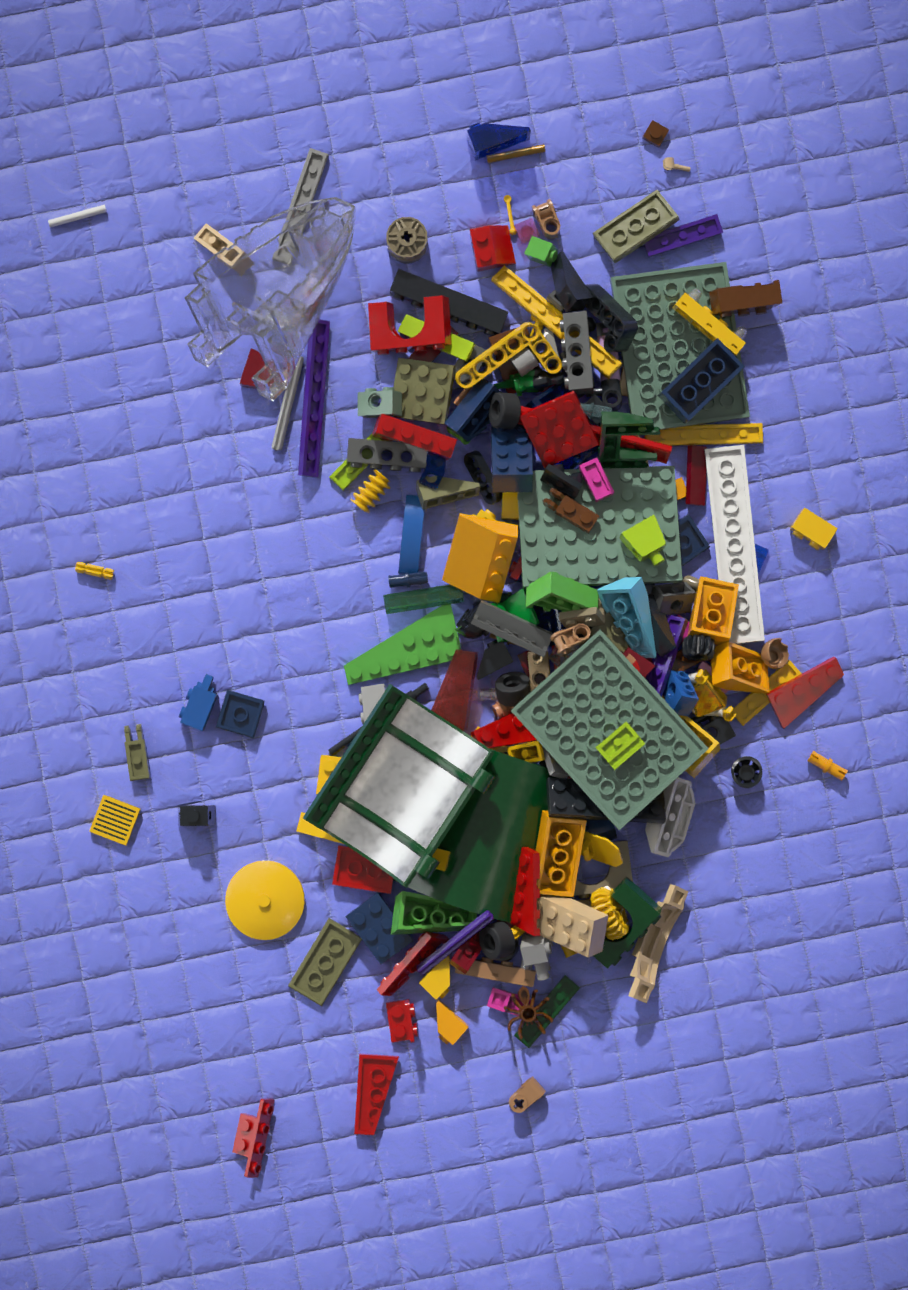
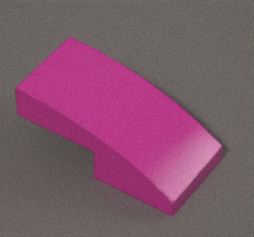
(501, 998)

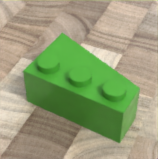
(560, 593)

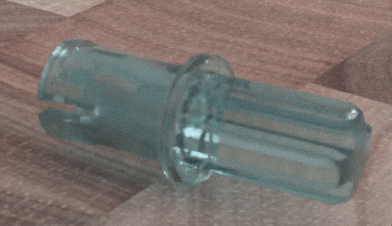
(594, 410)

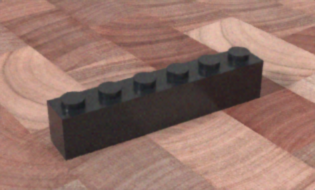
(462, 307)

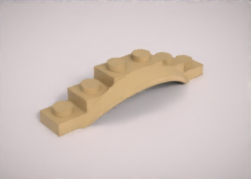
(651, 945)

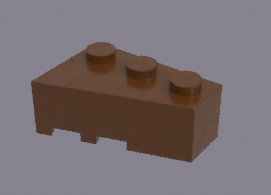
(745, 299)

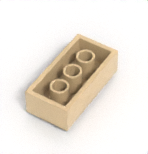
(572, 924)

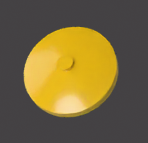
(265, 900)

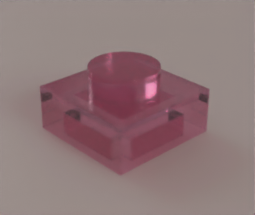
(526, 230)

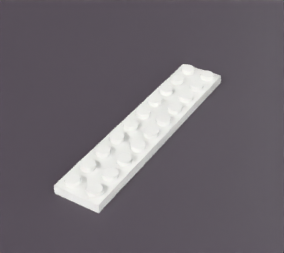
(735, 538)

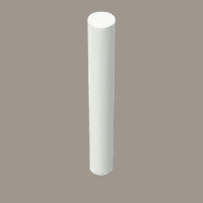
(77, 216)

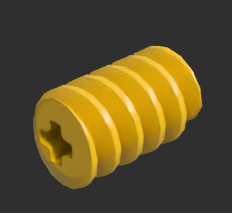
(371, 491)

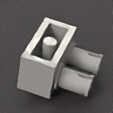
(536, 952)

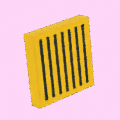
(115, 820)

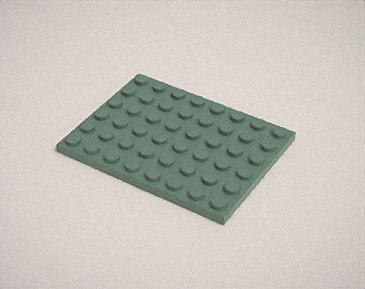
(671, 343)
(601, 557)
(585, 705)

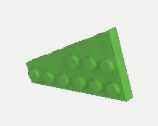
(419, 645)

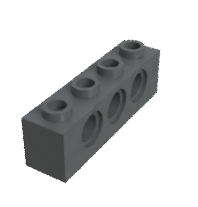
(577, 322)
(355, 458)

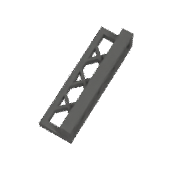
(512, 628)

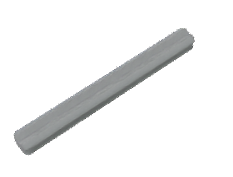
(286, 408)

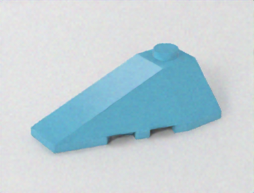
(630, 608)

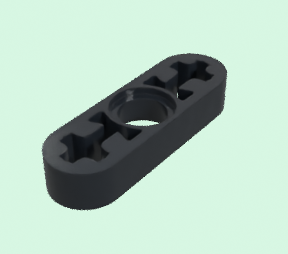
(475, 474)

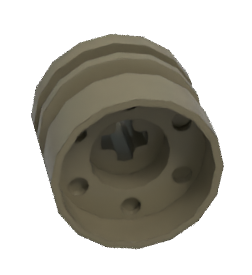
(407, 251)

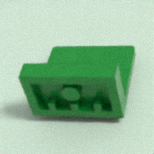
(517, 606)

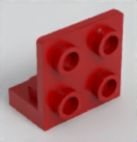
(400, 1020)

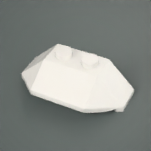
(679, 808)

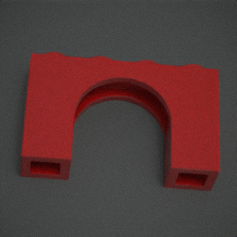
(434, 334)
(394, 429)

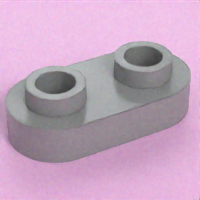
(550, 338)

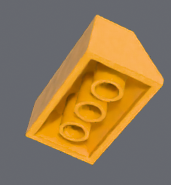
(560, 852)

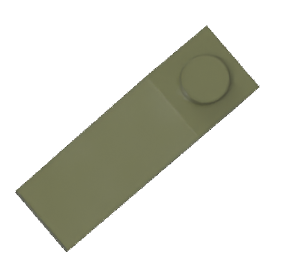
(447, 491)

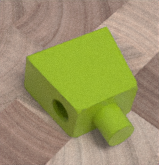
(645, 540)

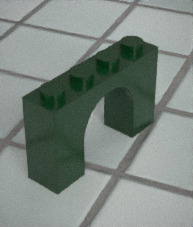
(643, 913)

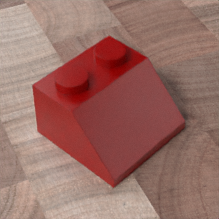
(492, 247)

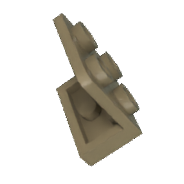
(588, 616)

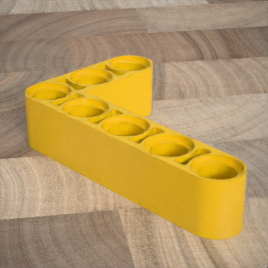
(507, 353)

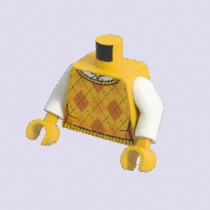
(711, 698)

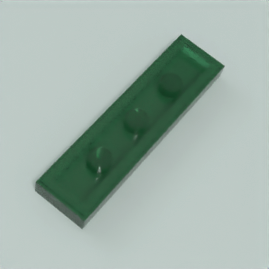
(422, 598)

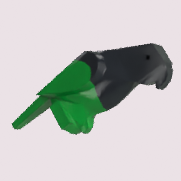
(533, 381)

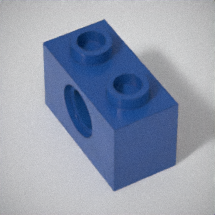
(680, 693)

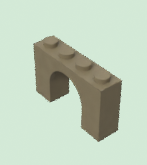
(613, 877)

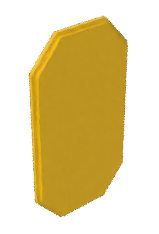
(601, 850)

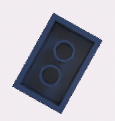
(374, 925)

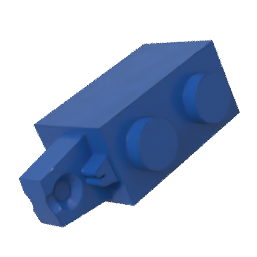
(199, 705)

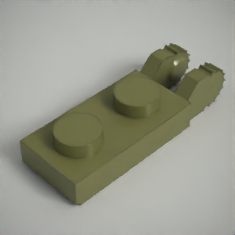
(136, 755)

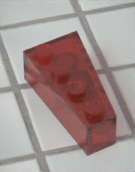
(456, 691)

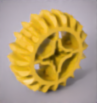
(617, 918)

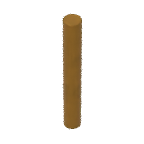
(515, 153)

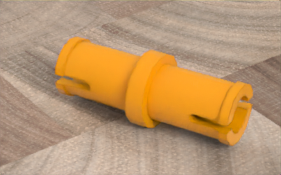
(827, 765)

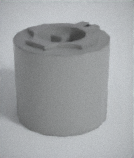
(524, 361)

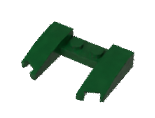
(624, 424)

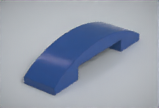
(411, 535)

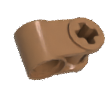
(546, 215)
(567, 639)
(529, 1092)

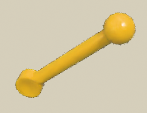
(507, 199)

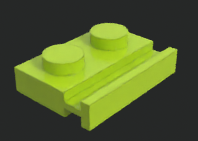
(620, 745)

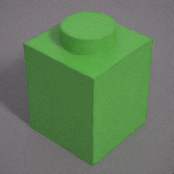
(541, 251)

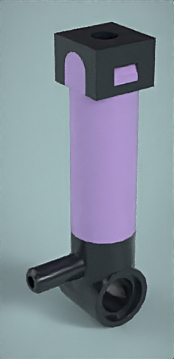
(612, 386)

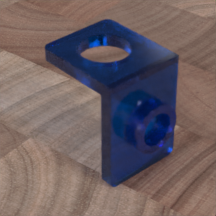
(434, 465)

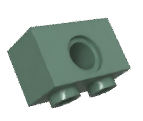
(390, 402)

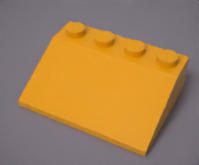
(480, 556)

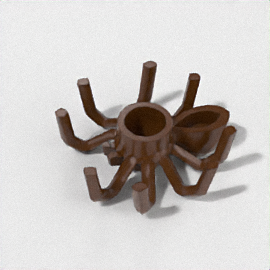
(527, 1012)

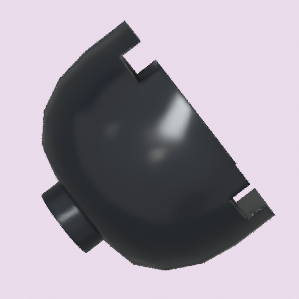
(465, 627)

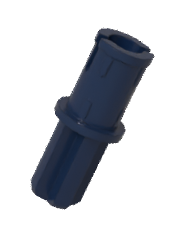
(408, 579)

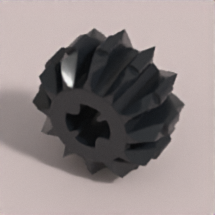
(698, 647)

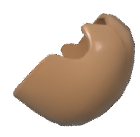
(775, 653)

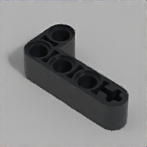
(619, 322)

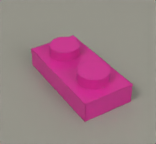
(596, 479)

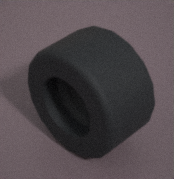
(504, 410)
(512, 688)
(497, 940)

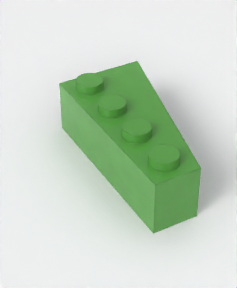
(425, 914)

